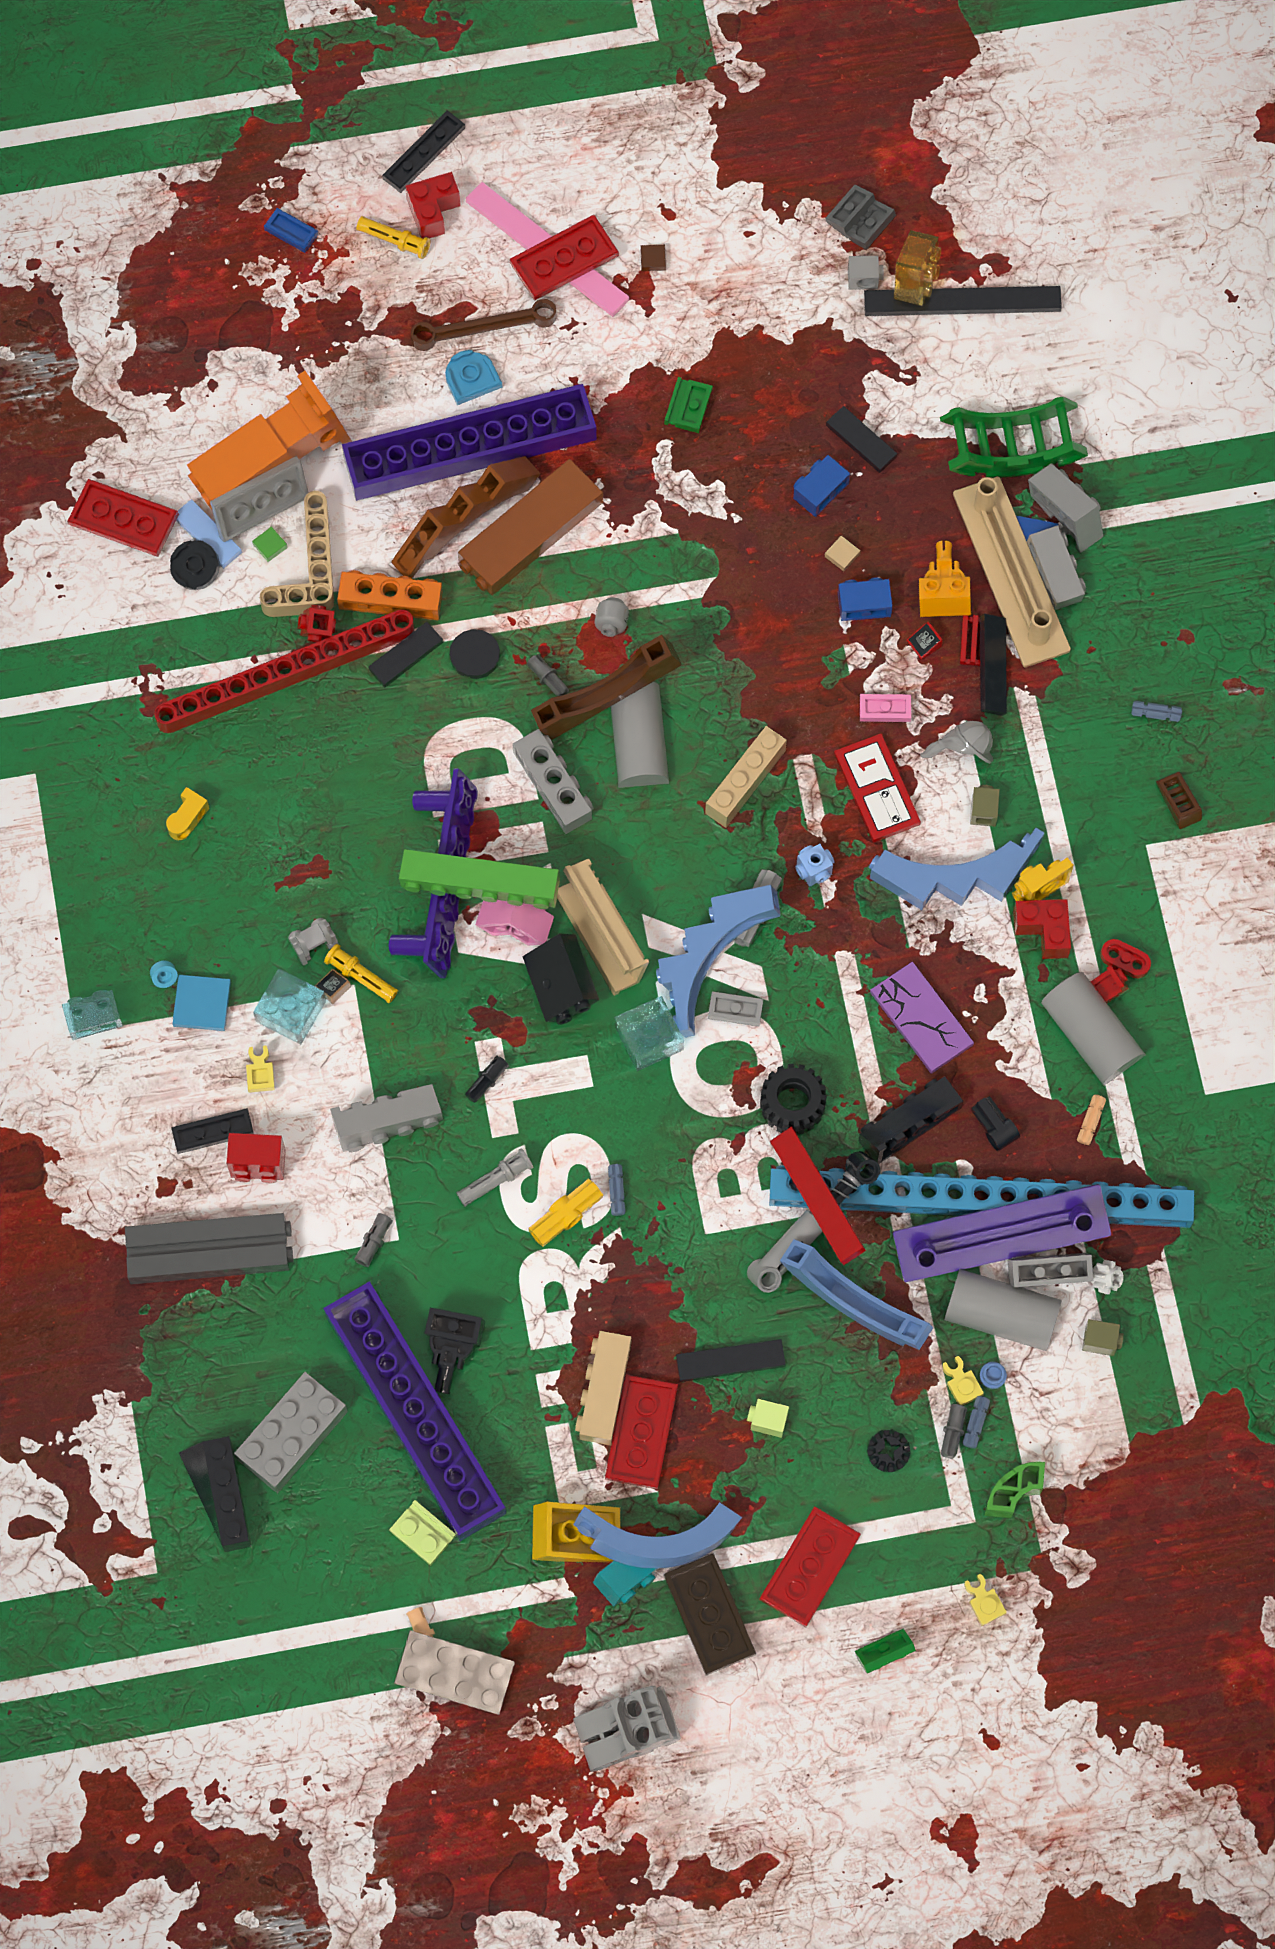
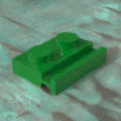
(688, 405)

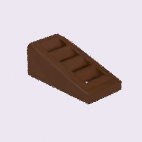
(1186, 814)

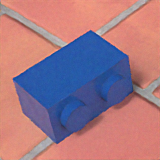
(820, 485)
(864, 599)

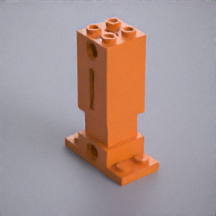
(268, 442)

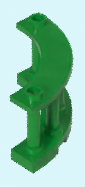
(1013, 465)

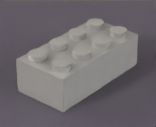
(291, 1432)

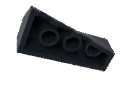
(910, 1120)
(218, 1486)

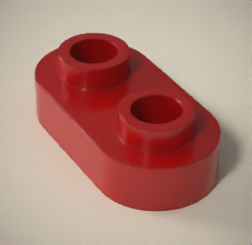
(1126, 957)

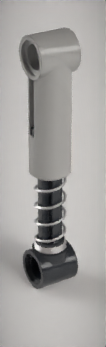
(806, 1227)

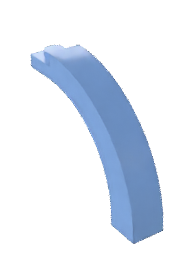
(851, 1299)
(658, 1551)

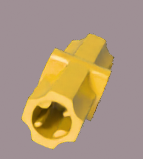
(565, 1212)

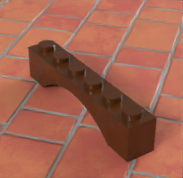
(572, 709)

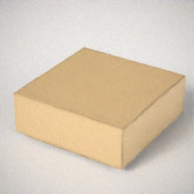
(842, 553)

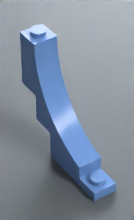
(991, 873)

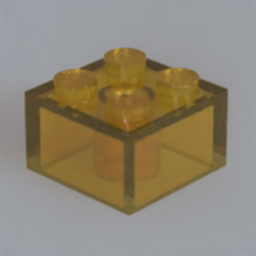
(917, 268)

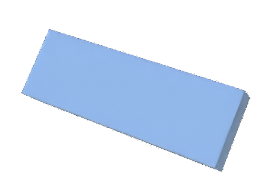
(203, 528)

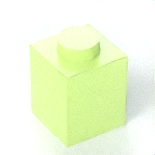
(768, 1417)

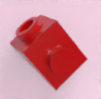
(1110, 983)

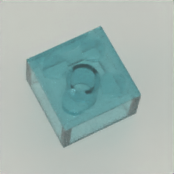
(289, 1006)
(649, 1033)

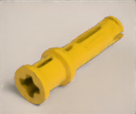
(404, 240)
(351, 967)

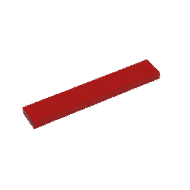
(817, 1196)

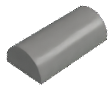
(640, 739)
(1092, 1027)
(1003, 1310)

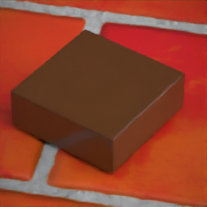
(653, 257)

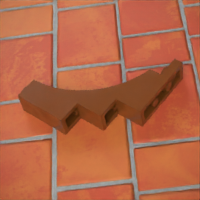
(468, 503)

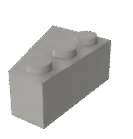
(1069, 504)

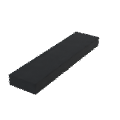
(423, 151)
(993, 665)
(730, 1360)

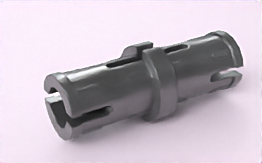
(373, 1240)

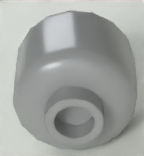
(611, 616)

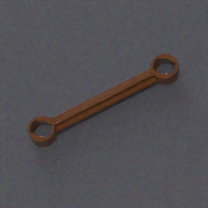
(483, 324)

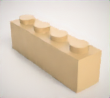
(745, 776)
(604, 1389)

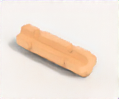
(1091, 1119)

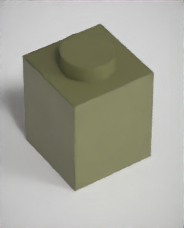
(984, 806)
(1102, 1337)

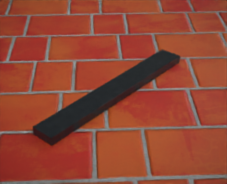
(967, 301)

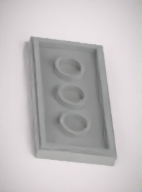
(259, 499)

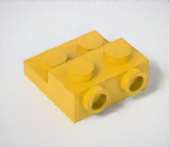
(1038, 883)

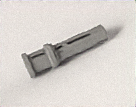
(504, 1172)

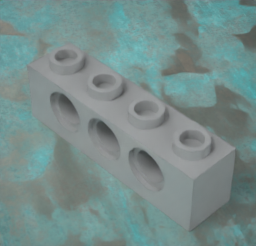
(567, 815)

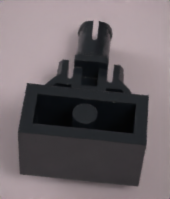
(452, 1338)

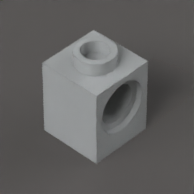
(864, 272)

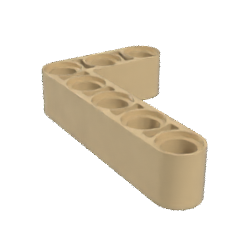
(316, 564)

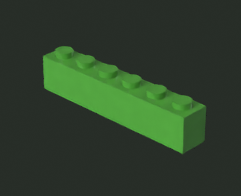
(479, 879)

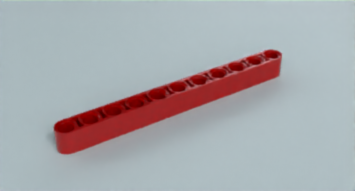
(278, 681)

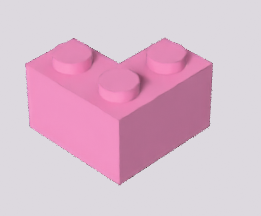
(522, 922)

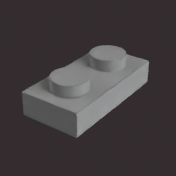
(735, 1009)

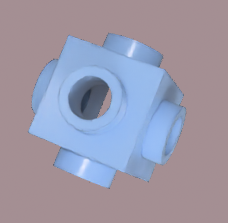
(814, 872)

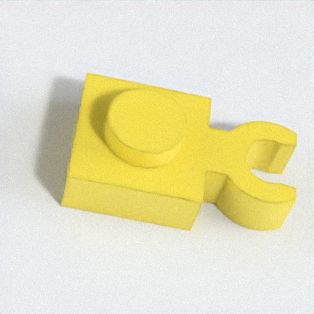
(260, 1074)
(963, 1385)
(986, 1603)

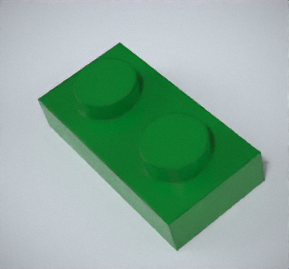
(885, 1651)

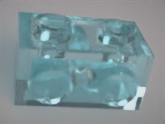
(92, 1014)

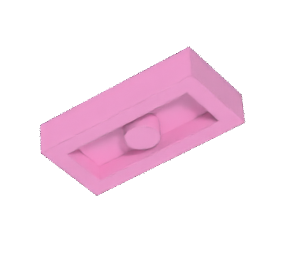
(885, 707)

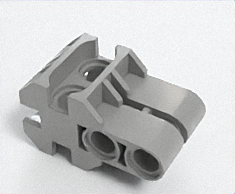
(621, 1717)

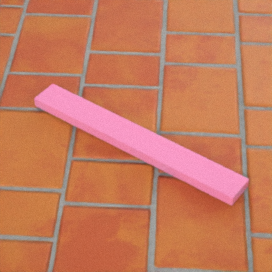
(530, 234)

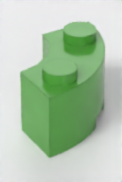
(1013, 1487)

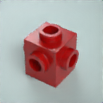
(324, 620)

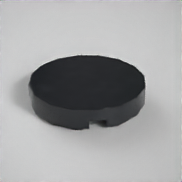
(194, 565)
(474, 653)

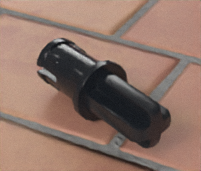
(487, 1078)

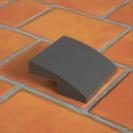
(860, 217)

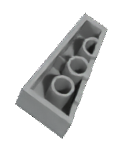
(386, 1118)

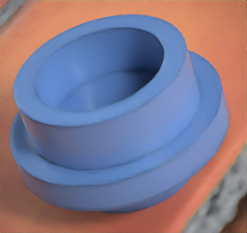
(993, 1375)

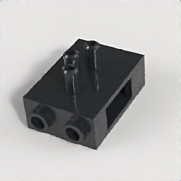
(560, 978)

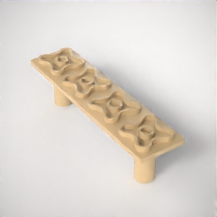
(1011, 571)

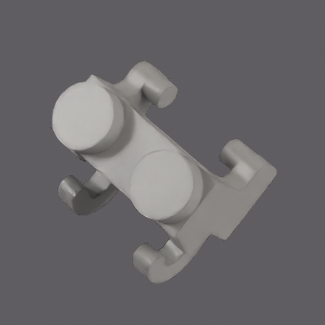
(312, 937)

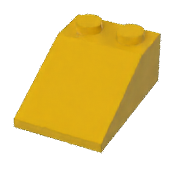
(557, 1537)

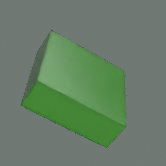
(269, 544)

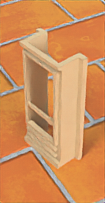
(601, 928)

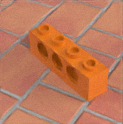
(425, 607)

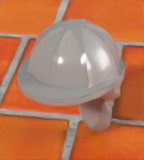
(966, 738)

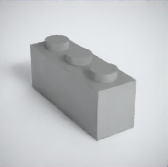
(1056, 567)
(1050, 1270)

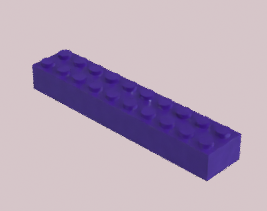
(469, 442)
(415, 1411)

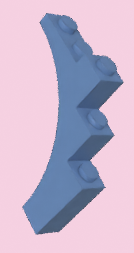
(730, 917)

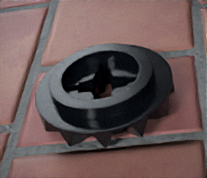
(883, 1461)

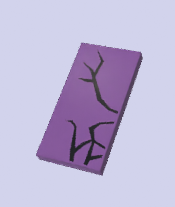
(921, 1017)

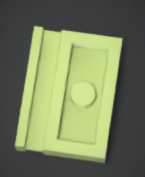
(422, 1532)

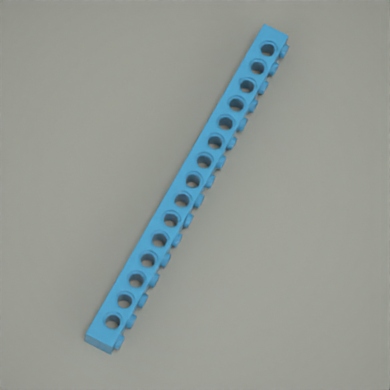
(942, 1204)

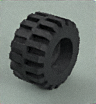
(797, 1079)

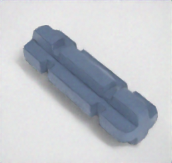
(1156, 711)
(616, 1189)
(976, 1422)

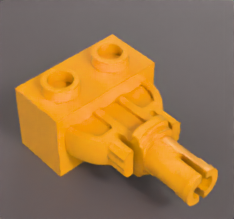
(944, 589)

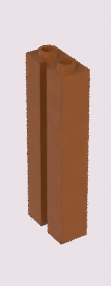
(530, 527)

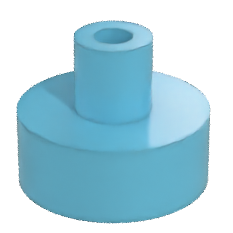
(163, 974)

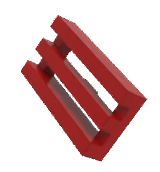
(975, 620)

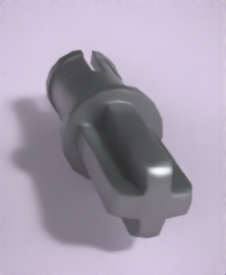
(547, 675)
(953, 1430)

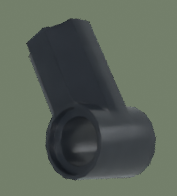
(999, 1130)

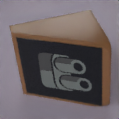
(333, 985)

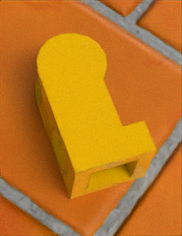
(188, 815)

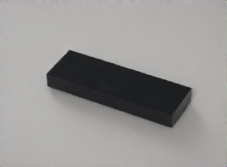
(861, 439)
(405, 654)
(211, 1130)

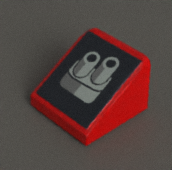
(925, 641)

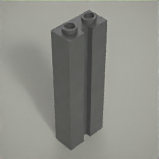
(208, 1248)

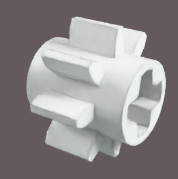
(1107, 1277)

